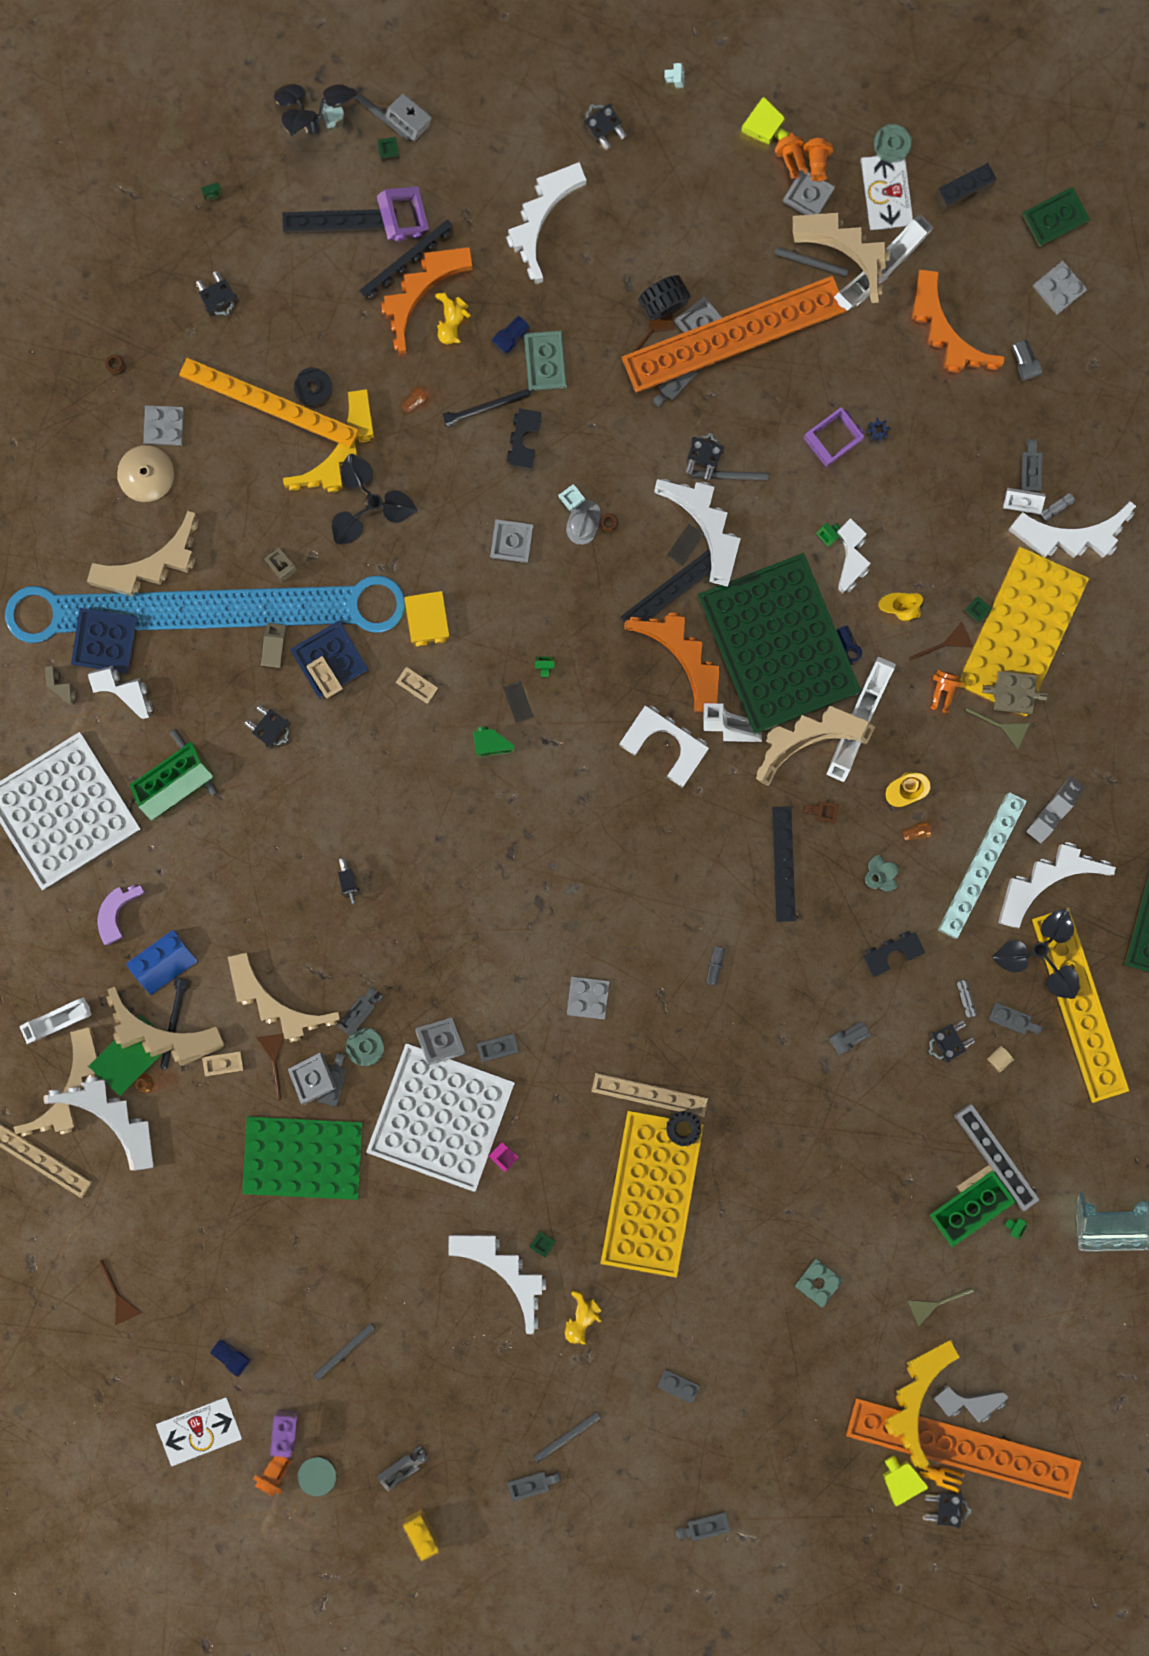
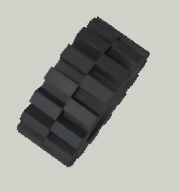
(695, 1128)

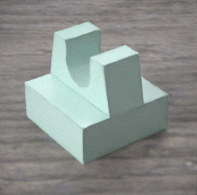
(676, 75)
(331, 115)
(571, 498)

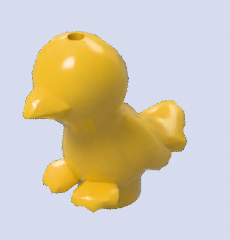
(454, 314)
(586, 1314)

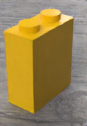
(427, 618)
(421, 1534)

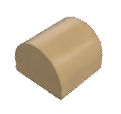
(1000, 1059)

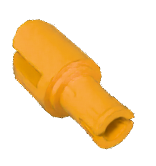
(938, 1475)

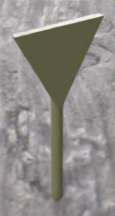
(1013, 731)
(923, 1309)

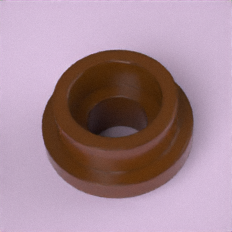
(114, 358)
(613, 518)

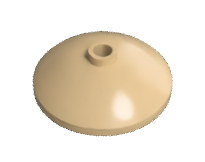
(155, 482)

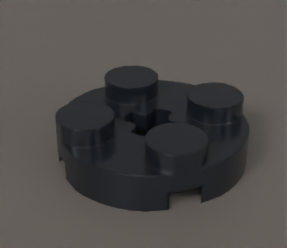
(303, 381)

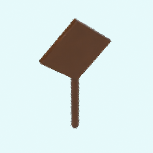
(663, 324)

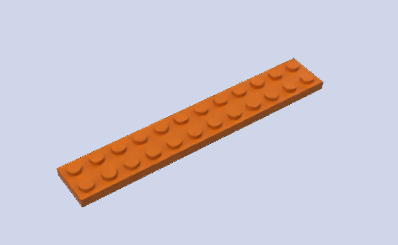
(733, 334)
(970, 1450)

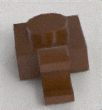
(825, 811)

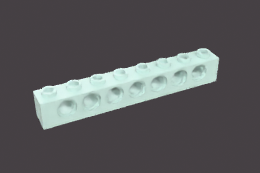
(982, 865)

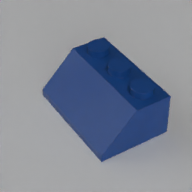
(161, 962)

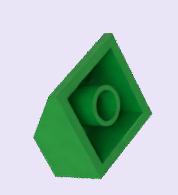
(490, 743)

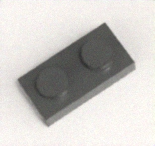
(497, 1047)
(678, 1386)

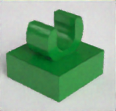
(828, 533)
(544, 663)
(1017, 1228)

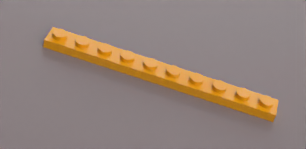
(269, 403)

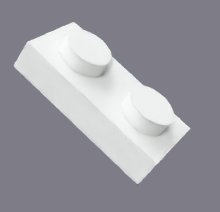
(1024, 500)

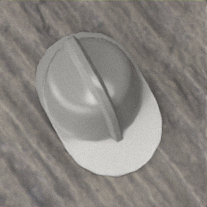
(583, 522)

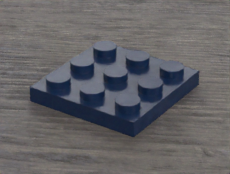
(104, 640)
(336, 649)

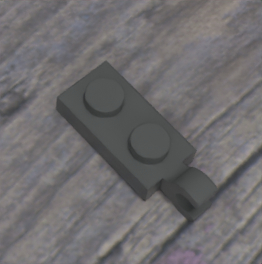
(673, 387)
(1031, 468)
(359, 1011)
(1013, 1019)
(338, 1075)
(402, 1469)
(531, 1485)
(705, 1527)

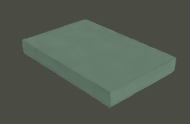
(545, 360)

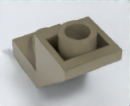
(273, 645)
(64, 691)

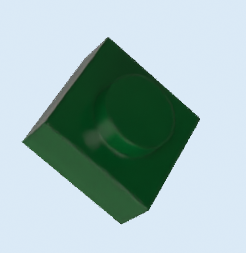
(388, 148)
(211, 191)
(978, 609)
(542, 1244)

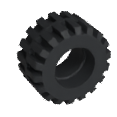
(664, 297)

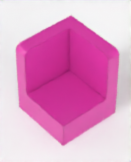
(503, 1156)

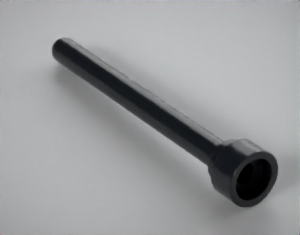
(451, 418)
(180, 986)

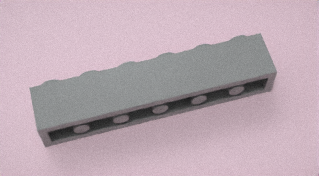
(996, 1157)

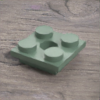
(822, 1294)

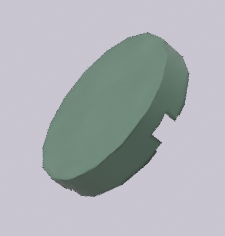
(892, 143)
(365, 1046)
(317, 1476)

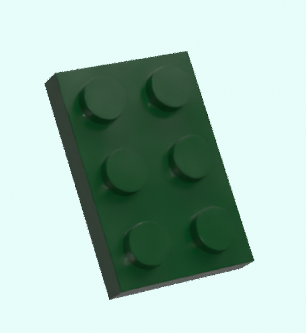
(1055, 216)

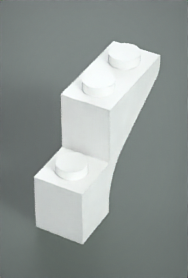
(855, 564)
(130, 692)
(733, 726)
(55, 1020)

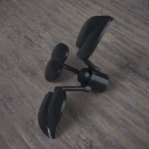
(295, 120)
(396, 504)
(1014, 955)

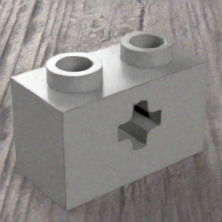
(408, 117)

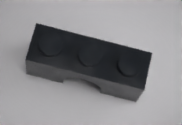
(958, 189)
(526, 423)
(908, 945)

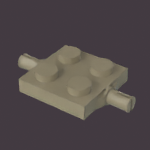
(1014, 692)

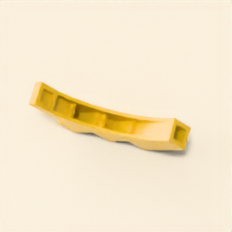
(329, 470)
(905, 1422)

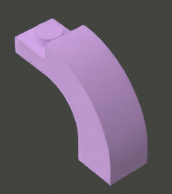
(109, 910)

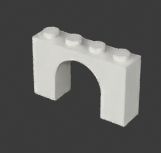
(651, 722)

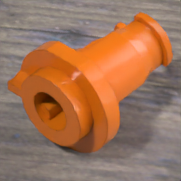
(790, 149)
(818, 151)
(947, 682)
(272, 1475)

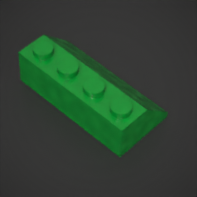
(171, 781)
(972, 1209)

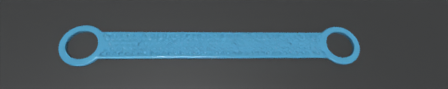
(214, 608)

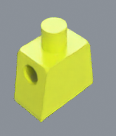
(765, 123)
(902, 1481)

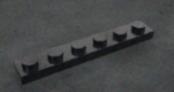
(333, 221)
(400, 265)
(671, 589)
(783, 864)

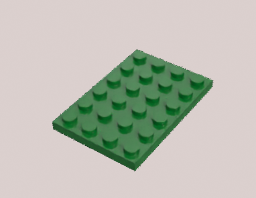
(302, 1158)

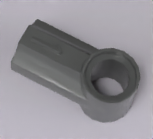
(1028, 365)
(846, 1039)

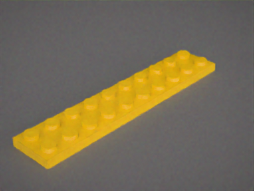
(1086, 1020)

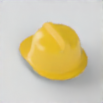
(903, 605)
(907, 789)

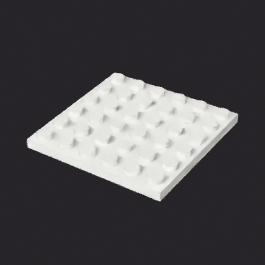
(63, 811)
(440, 1118)

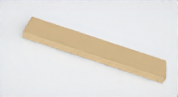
(649, 1094)
(43, 1162)

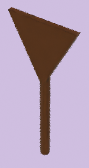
(958, 638)
(272, 1046)
(123, 1309)

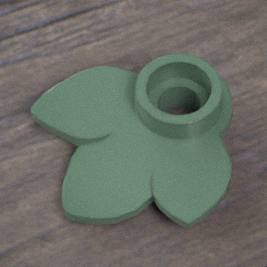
(884, 872)

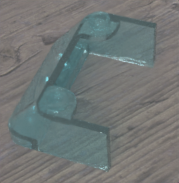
(1112, 1229)

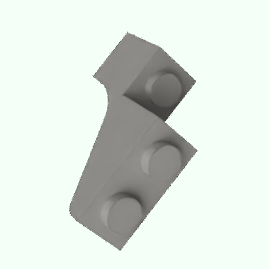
(1056, 809)
(978, 1405)

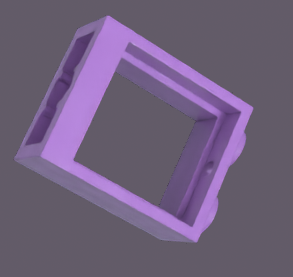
(385, 201)
(817, 446)
(283, 1433)

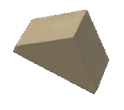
(280, 564)

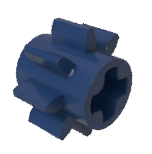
(877, 424)

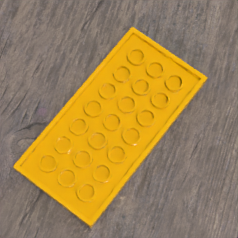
(1024, 622)
(650, 1197)

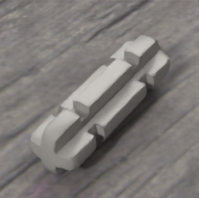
(1057, 507)
(966, 998)

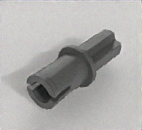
(715, 965)

